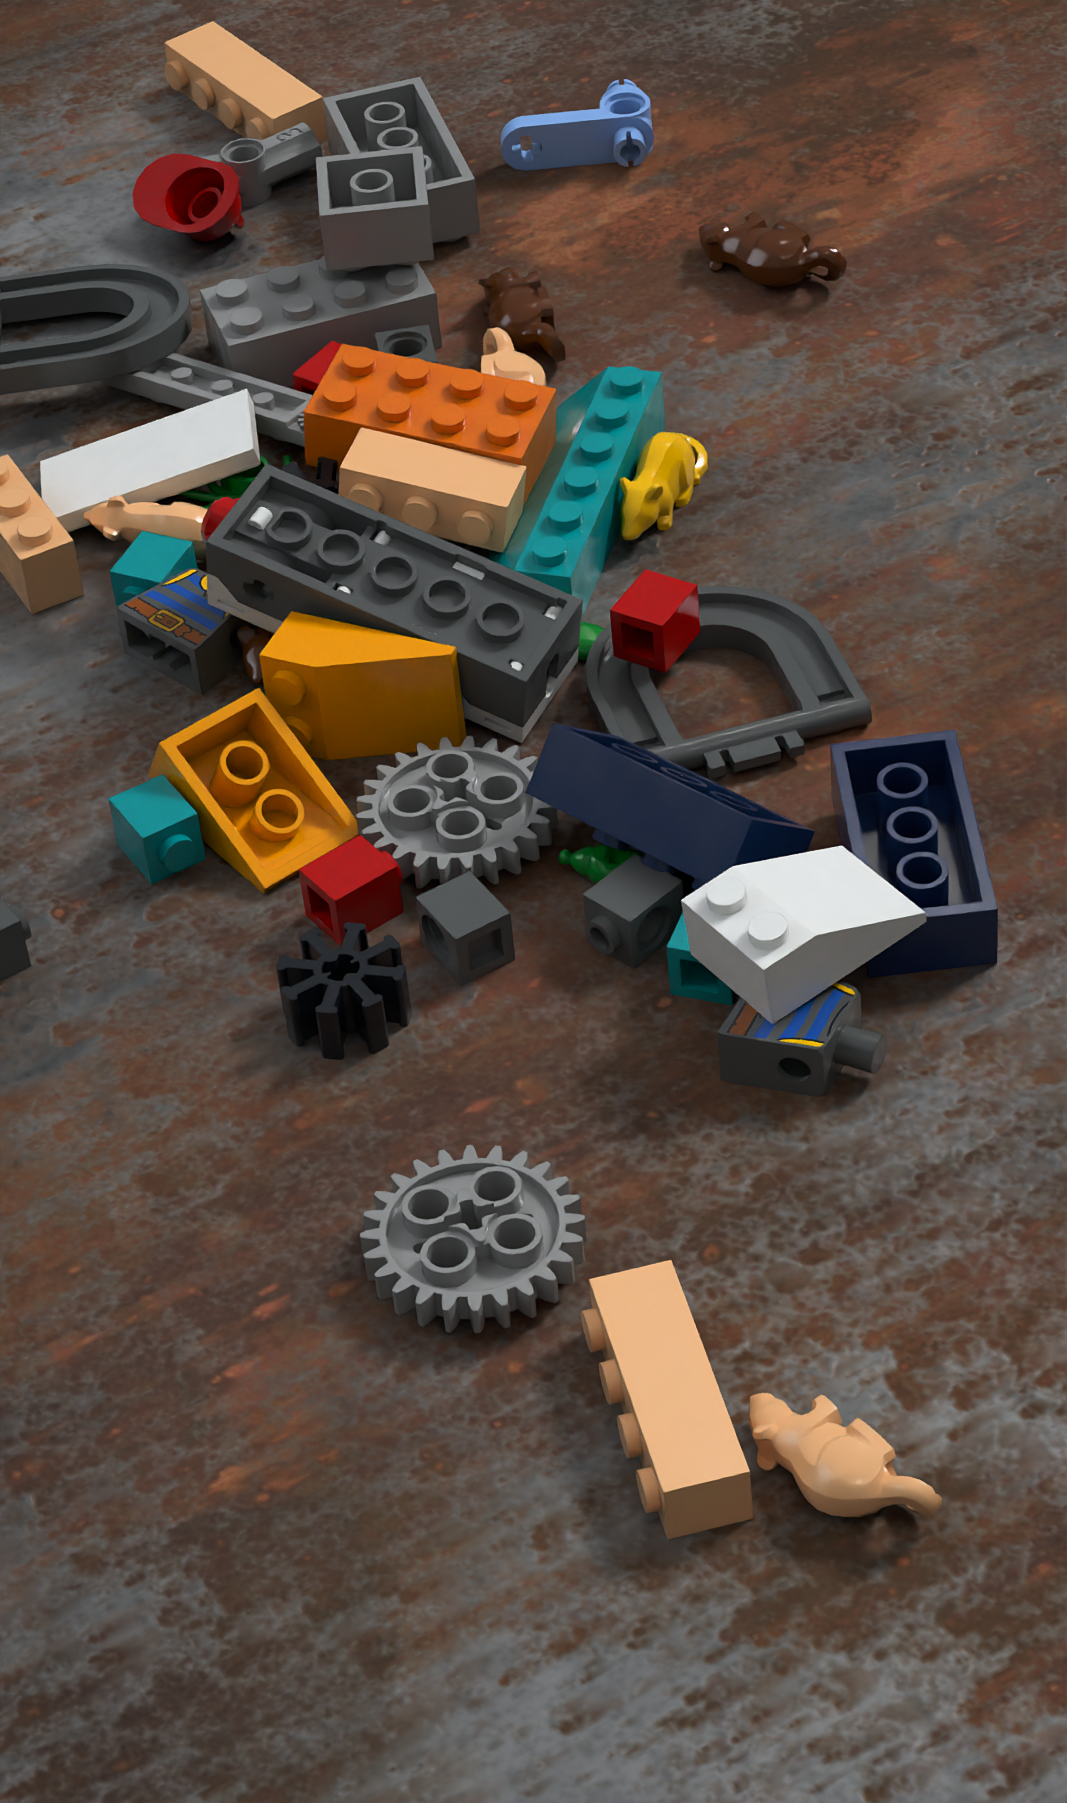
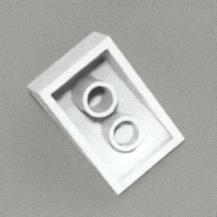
(794, 925)

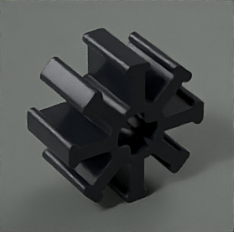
(344, 990)

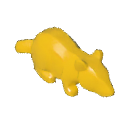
(662, 477)

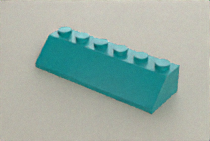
(578, 495)

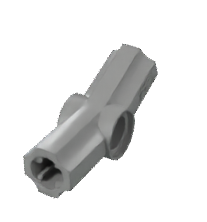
(269, 160)

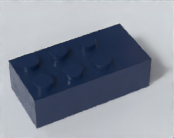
(658, 806)
(914, 823)

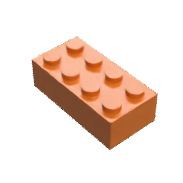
(430, 405)

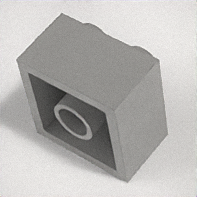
(374, 209)

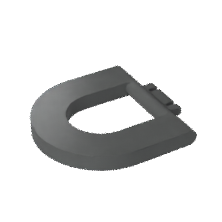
(154, 327)
(747, 620)

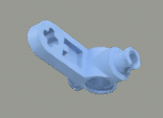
(613, 133)

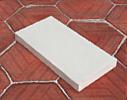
(153, 459)

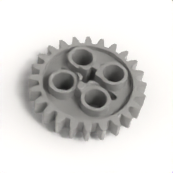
(456, 812)
(473, 1238)

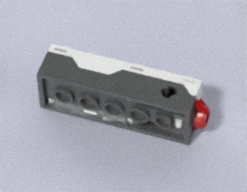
(338, 560)

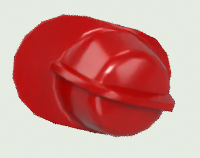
(189, 196)

